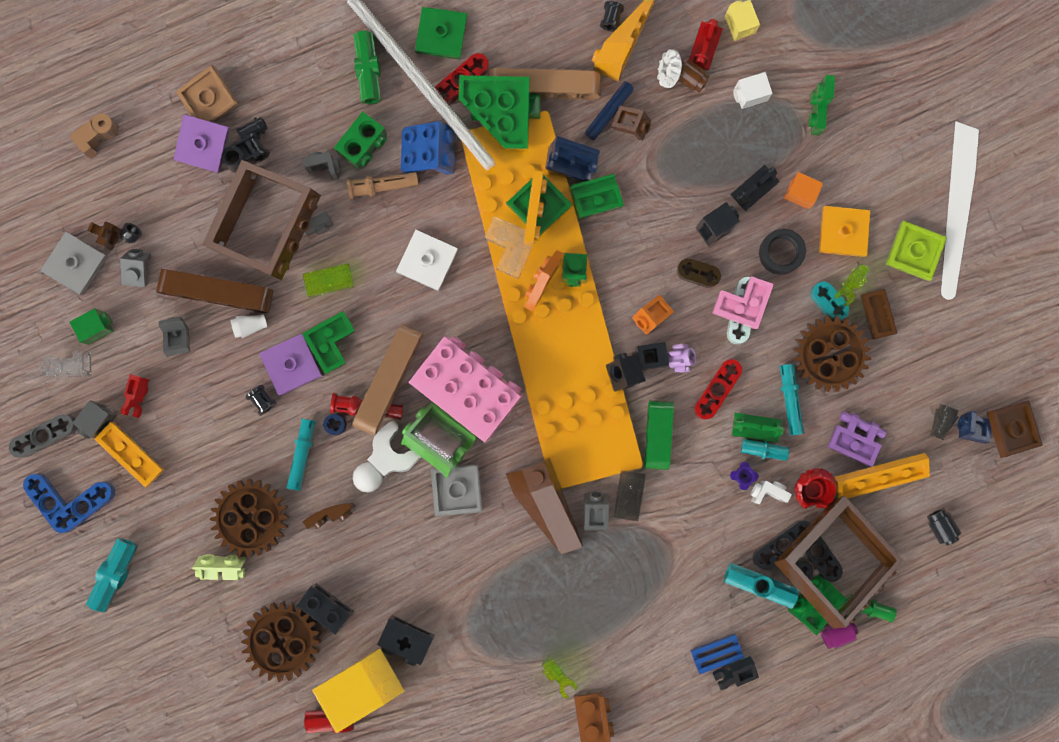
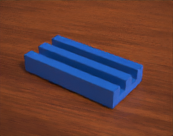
(736, 647)

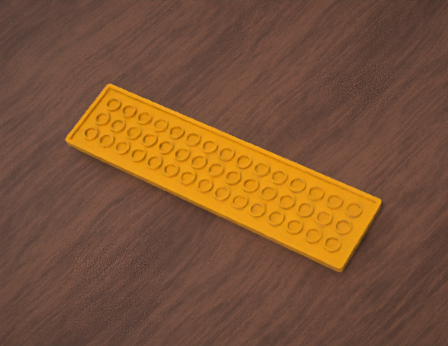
(565, 337)

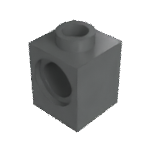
(93, 419)

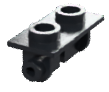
(755, 187)

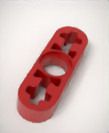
(469, 63)
(727, 388)

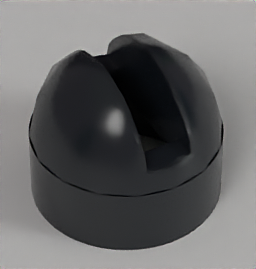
(130, 233)

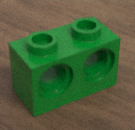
(355, 137)

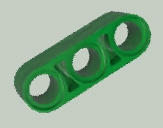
(658, 435)

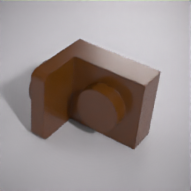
(632, 122)

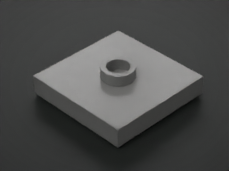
(73, 263)
(458, 492)

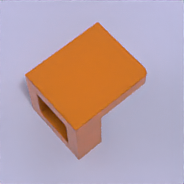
(803, 190)

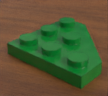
(500, 106)

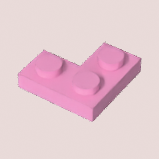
(746, 309)

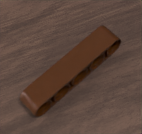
(214, 291)

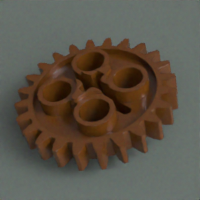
(838, 372)
(235, 534)
(262, 651)

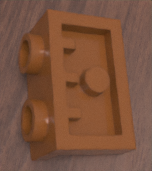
(592, 717)

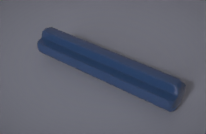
(609, 110)

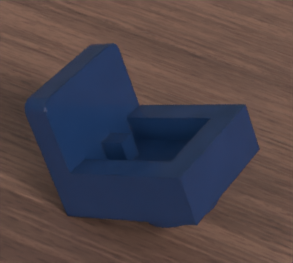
(974, 428)

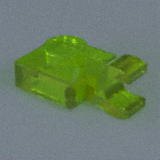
(854, 280)
(553, 671)

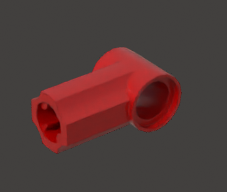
(317, 721)

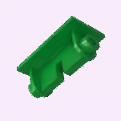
(757, 427)

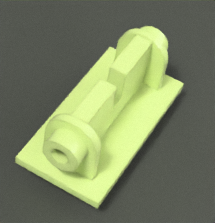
(209, 566)

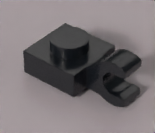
(739, 673)

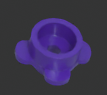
(751, 476)

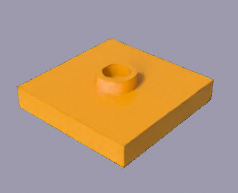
(844, 231)

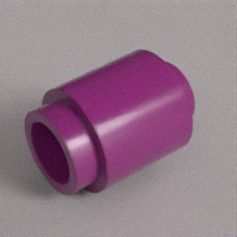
(839, 636)

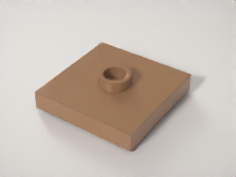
(207, 96)

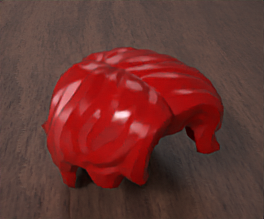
(815, 488)

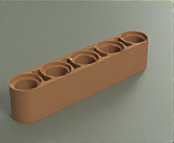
(557, 83)
(387, 380)

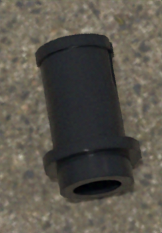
(256, 126)

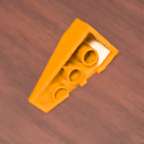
(618, 47)

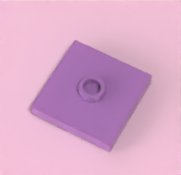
(201, 143)
(290, 365)

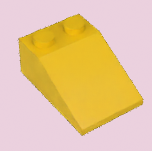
(358, 690)

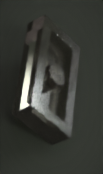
(629, 496)

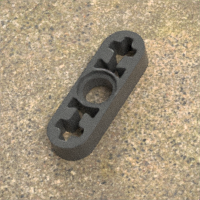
(32, 435)

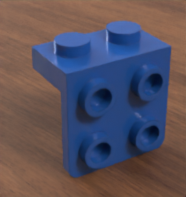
(428, 148)

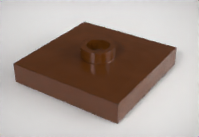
(1014, 429)

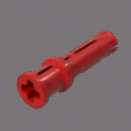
(352, 404)

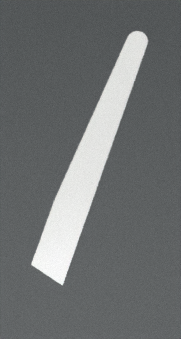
(960, 196)

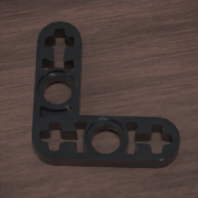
(791, 534)

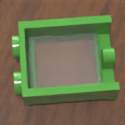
(438, 438)

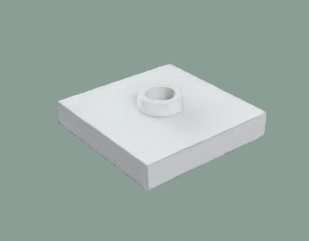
(427, 260)

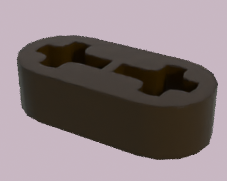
(699, 267)

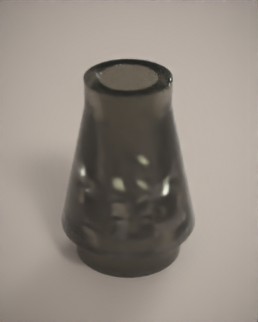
(943, 421)

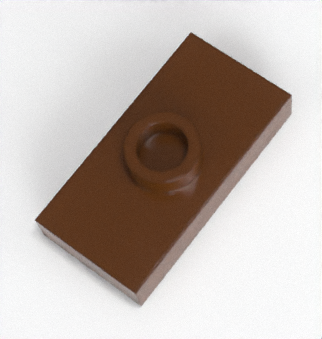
(878, 314)

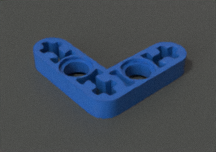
(61, 508)

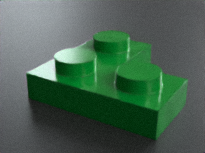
(820, 99)
(323, 339)

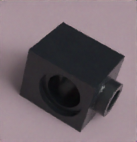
(625, 372)

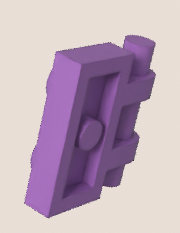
(854, 445)

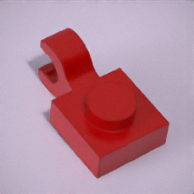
(134, 392)

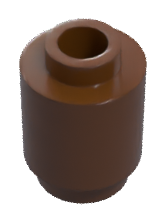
(693, 76)

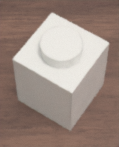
(752, 90)

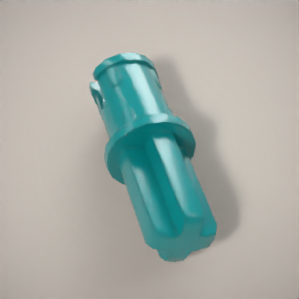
(764, 450)

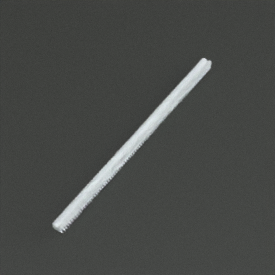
(422, 83)

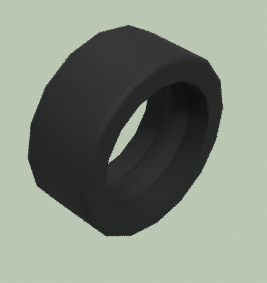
(791, 236)

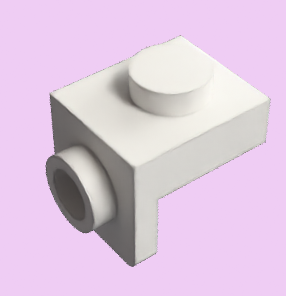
(774, 490)

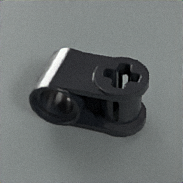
(245, 151)

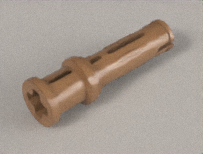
(371, 185)

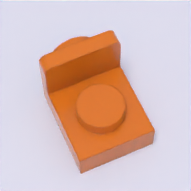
(652, 314)

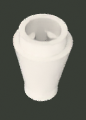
(247, 325)

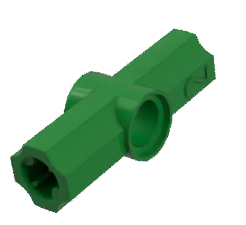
(367, 67)

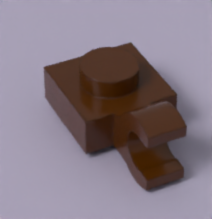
(106, 235)

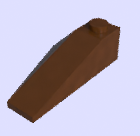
(543, 499)

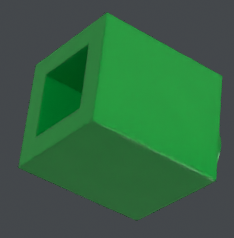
(92, 326)

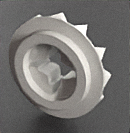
(669, 68)

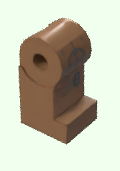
(94, 133)

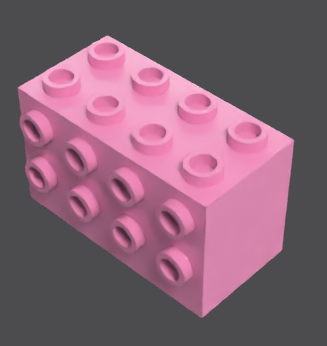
(467, 387)

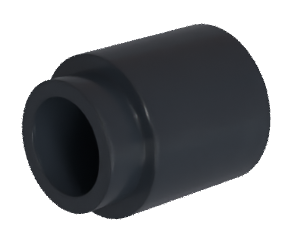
(943, 527)

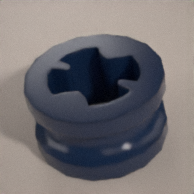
(337, 418)

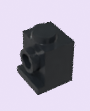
(658, 352)

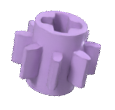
(681, 358)

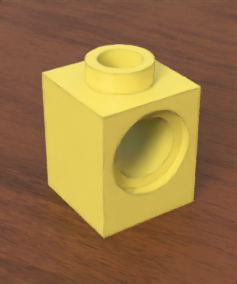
(742, 19)

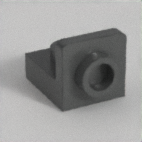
(596, 511)

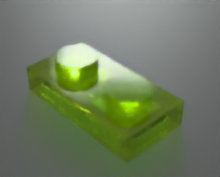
(328, 280)

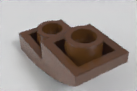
(337, 512)

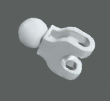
(383, 461)

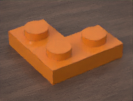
(543, 277)

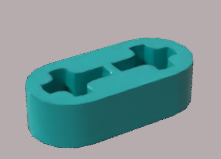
(826, 305)

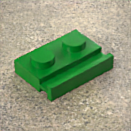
(596, 196)

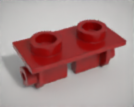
(706, 44)

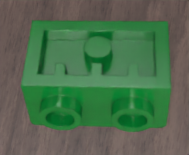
(808, 614)

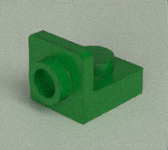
(574, 269)

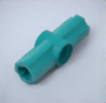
(111, 575)
(774, 590)

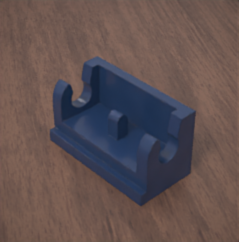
(572, 159)

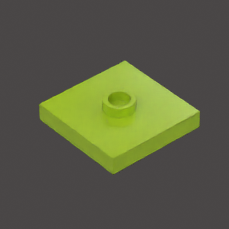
(916, 250)

